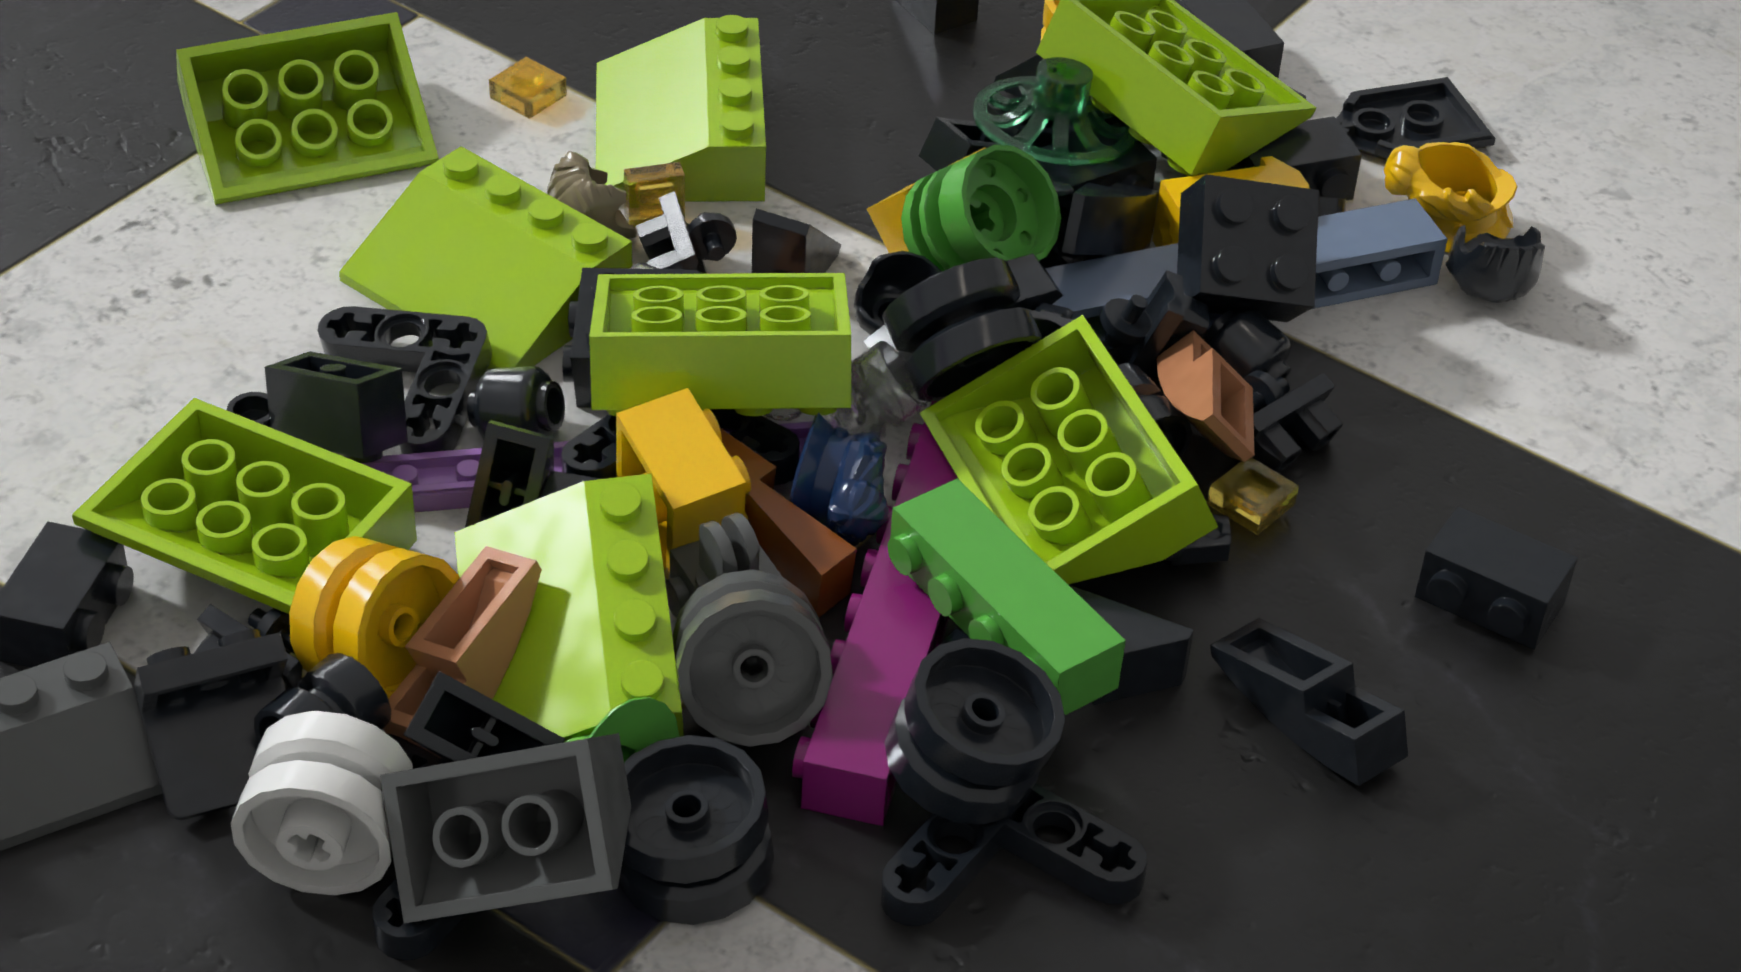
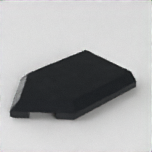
(1411, 116)

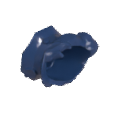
(842, 480)

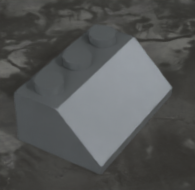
(70, 745)
(508, 827)

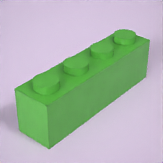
(1004, 591)

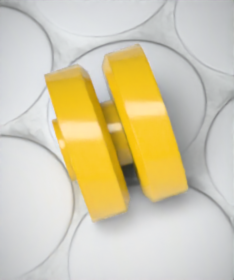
(366, 605)

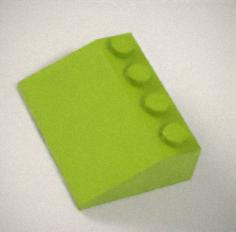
(1174, 81)
(691, 103)
(304, 107)
(486, 250)
(724, 336)
(1071, 458)
(244, 503)
(598, 608)

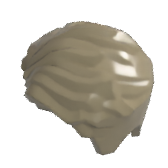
(585, 191)

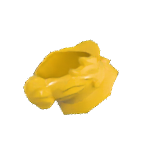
(1454, 187)

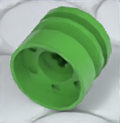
(982, 209)

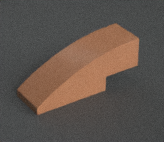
(1209, 395)
(469, 632)

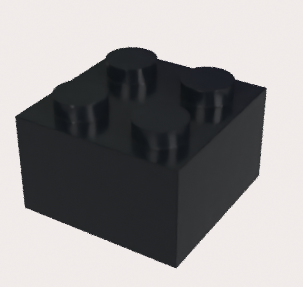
(1249, 246)

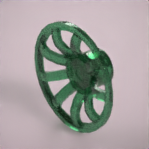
(1055, 94)

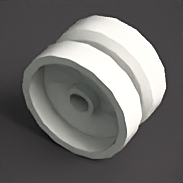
(318, 803)

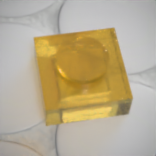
(527, 87)
(646, 185)
(1253, 495)

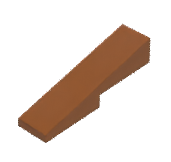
(794, 541)

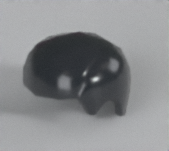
(887, 280)

